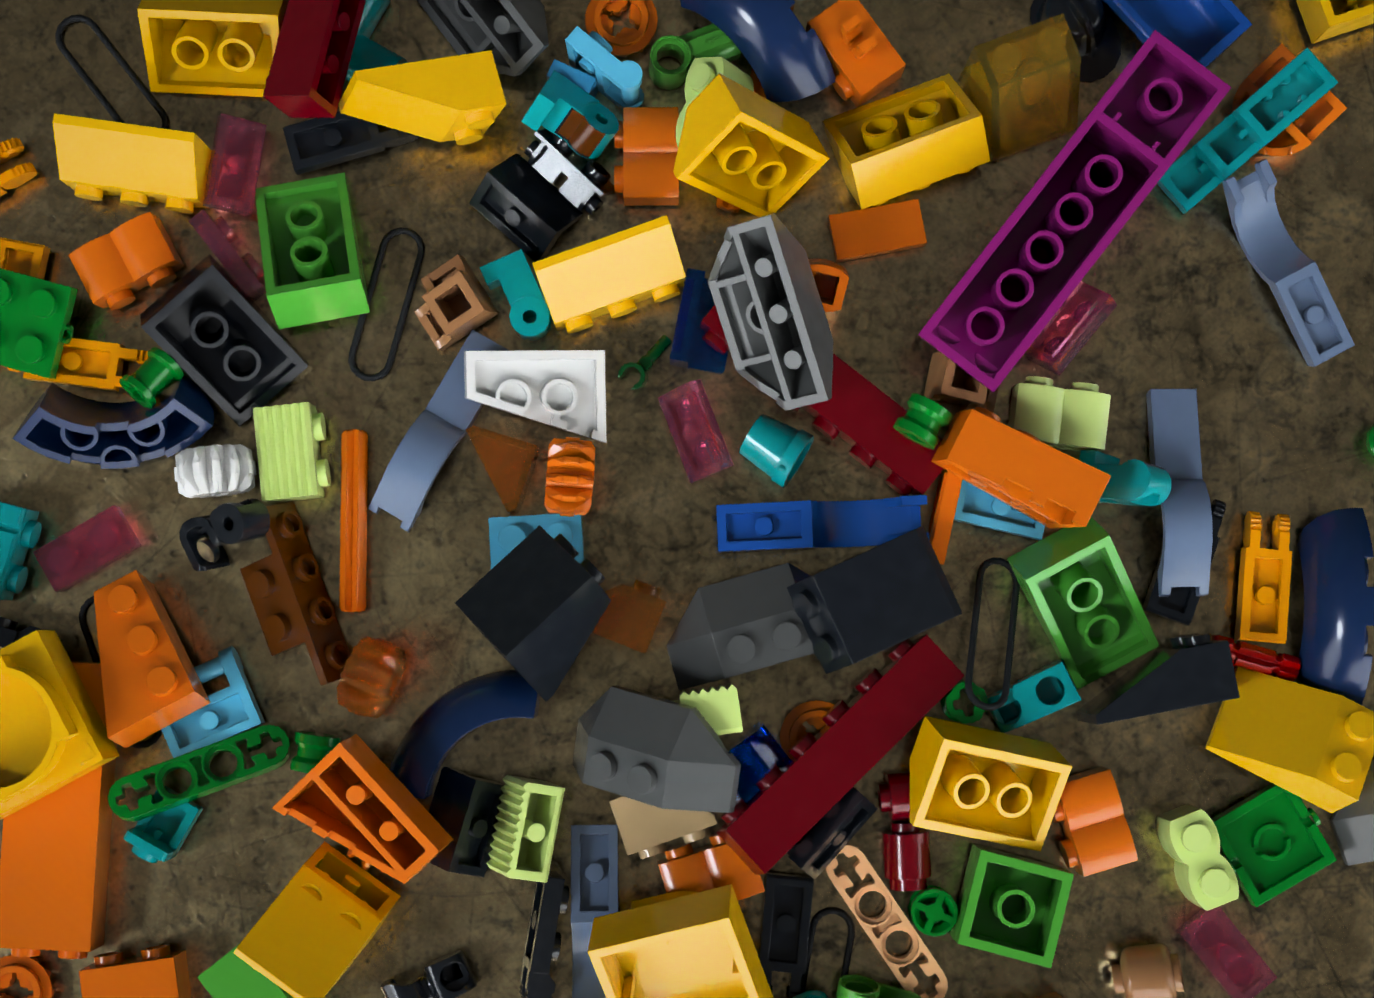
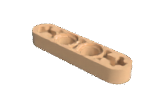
(890, 920)

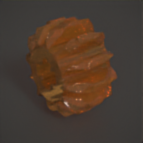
(371, 677)

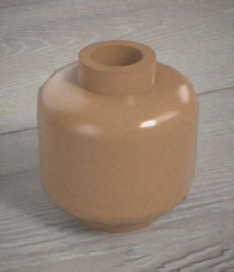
(1148, 972)

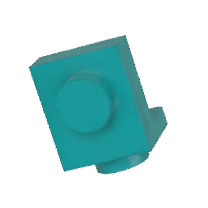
(164, 833)

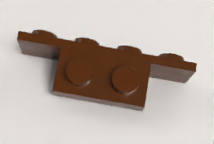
(293, 597)

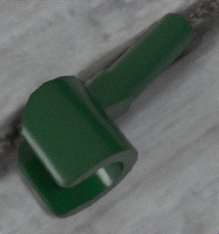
(646, 362)

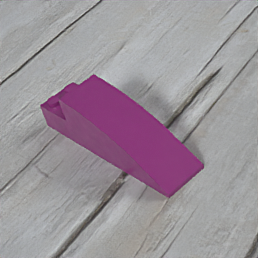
(1074, 211)

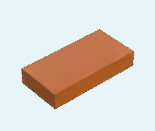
(877, 230)
(943, 513)

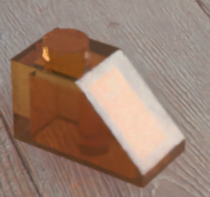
(631, 615)

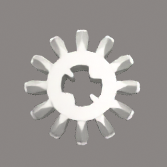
(215, 471)

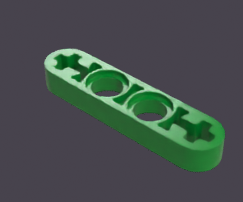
(202, 778)

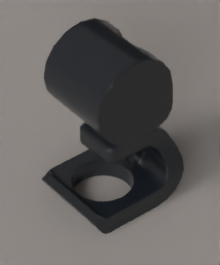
(226, 525)
(442, 978)

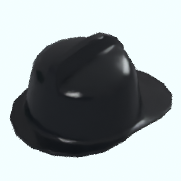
(1091, 30)

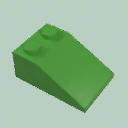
(310, 251)
(1084, 601)

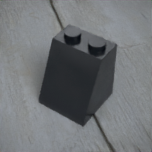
(874, 600)
(538, 608)

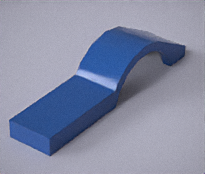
(816, 523)

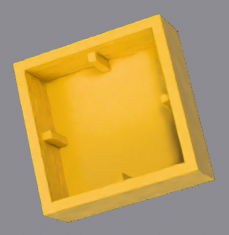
(45, 722)
(678, 948)

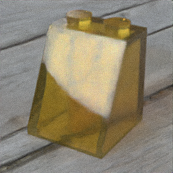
(1025, 86)

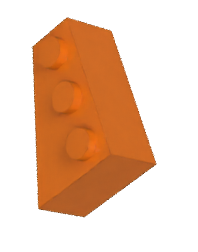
(1020, 470)
(142, 662)
(366, 810)

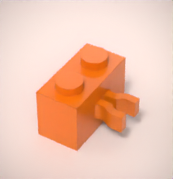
(857, 51)

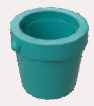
(776, 448)

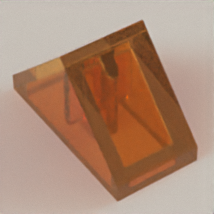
(507, 464)

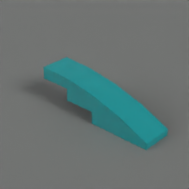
(1246, 130)

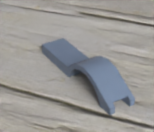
(1286, 269)
(430, 441)
(1187, 510)
(592, 895)

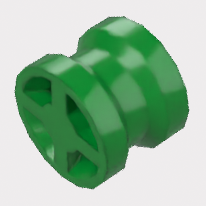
(923, 421)
(312, 749)
(940, 914)

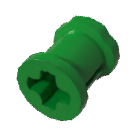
(152, 377)
(974, 713)

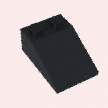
(222, 340)
(1169, 679)

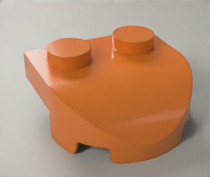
(1306, 126)

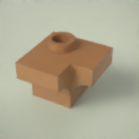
(453, 303)
(955, 388)

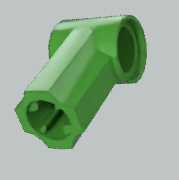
(700, 43)

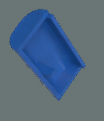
(1195, 26)

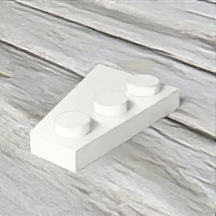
(542, 385)

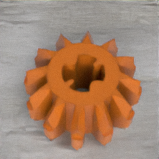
(569, 476)

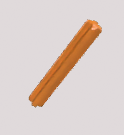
(353, 520)

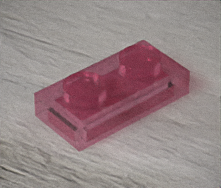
(234, 165)
(220, 239)
(1070, 328)
(695, 431)
(87, 548)
(1226, 953)

